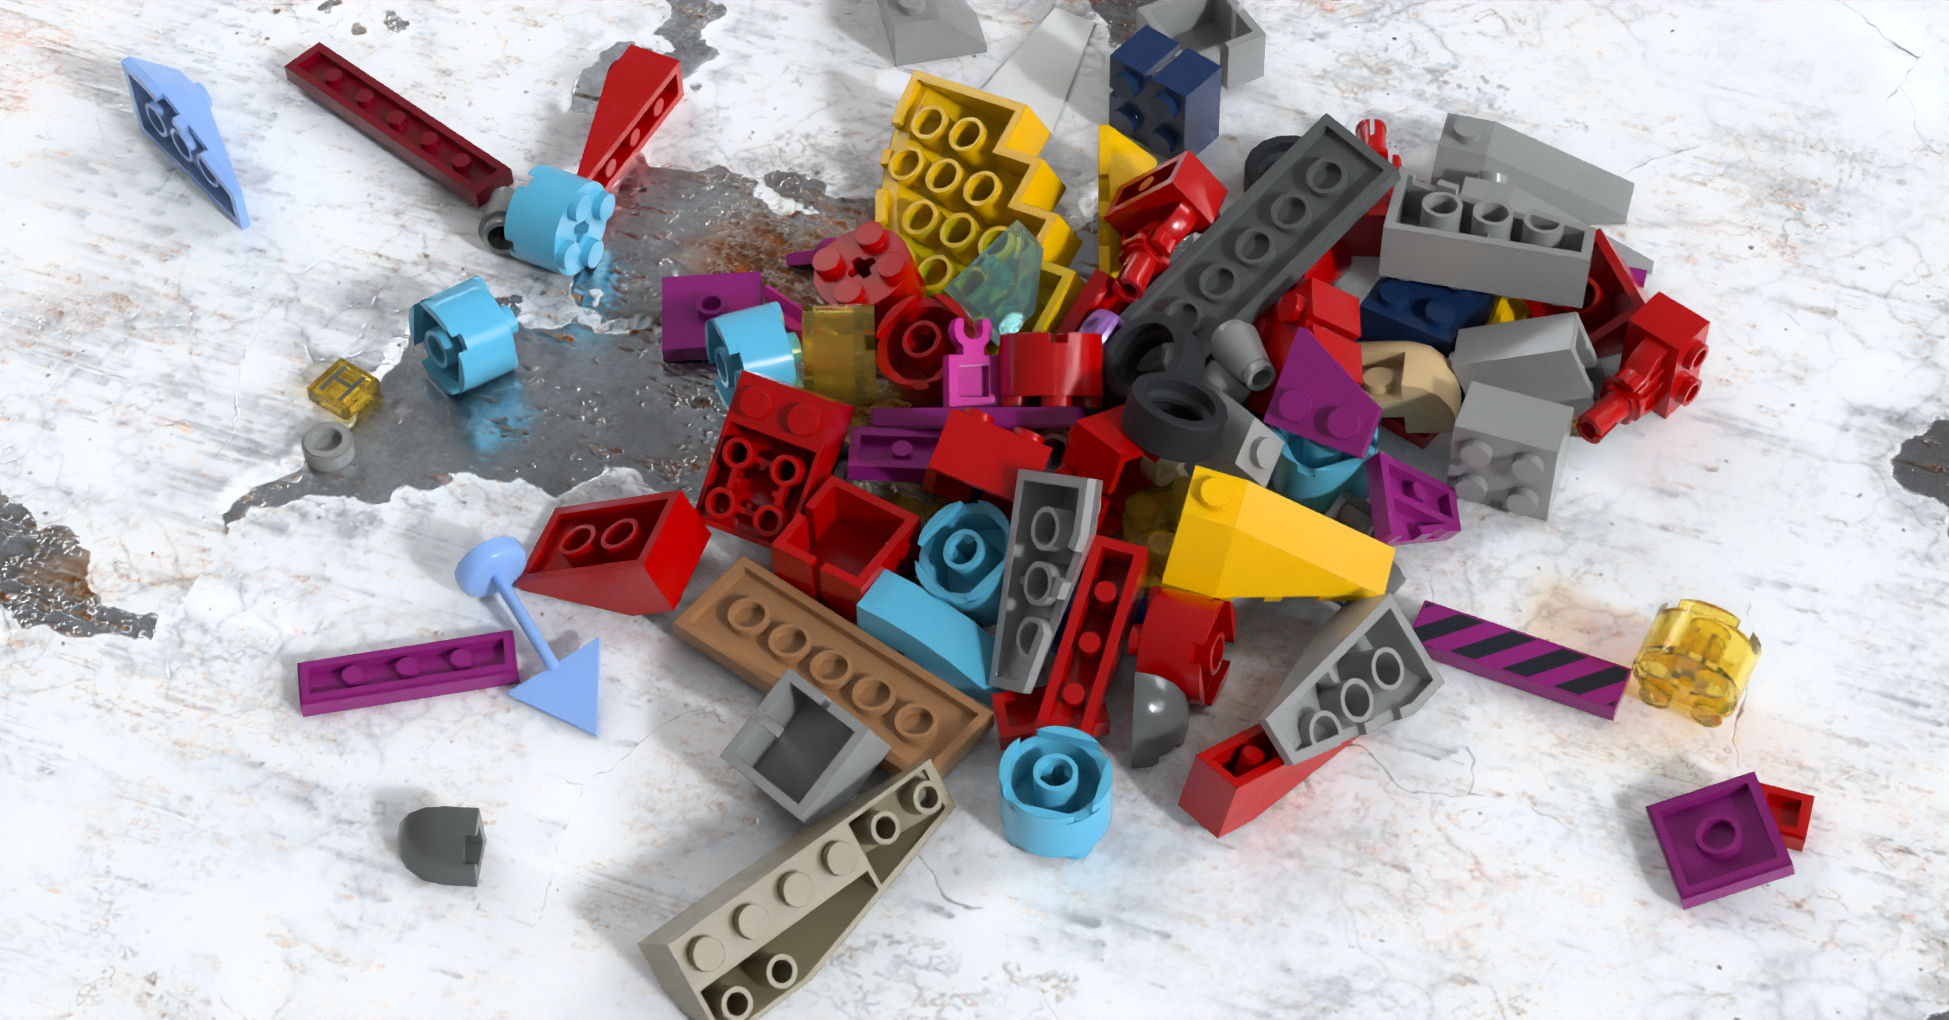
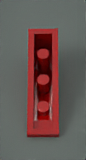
(631, 107)
(1095, 634)
(1242, 780)

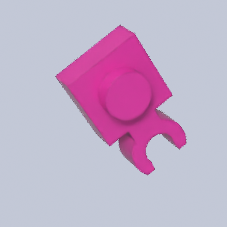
(970, 376)

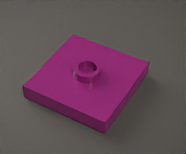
(696, 299)
(1719, 840)

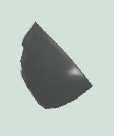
(1158, 719)
(443, 844)

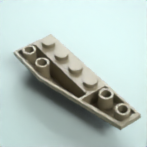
(797, 904)

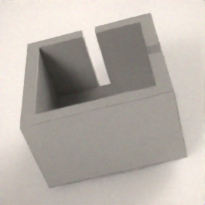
(1212, 30)
(1509, 450)
(816, 758)

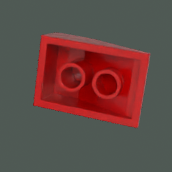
(619, 553)

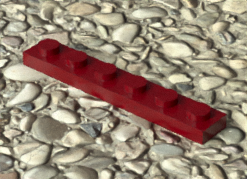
(398, 124)

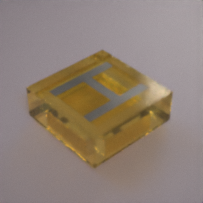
(343, 389)

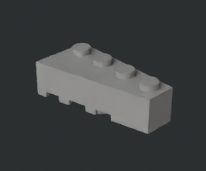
(1483, 245)

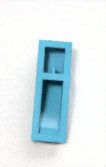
(929, 634)

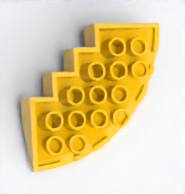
(962, 176)

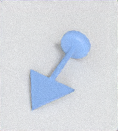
(567, 686)

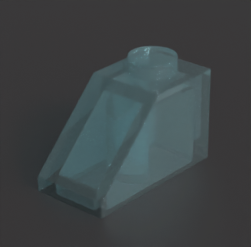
(1002, 282)

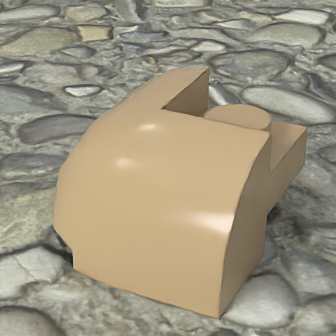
(1412, 384)

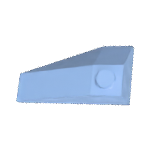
(181, 124)

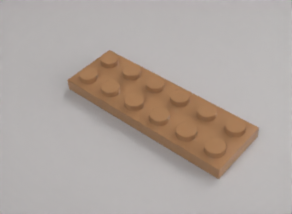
(766, 625)

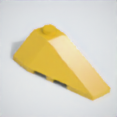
(1117, 163)
(1259, 544)

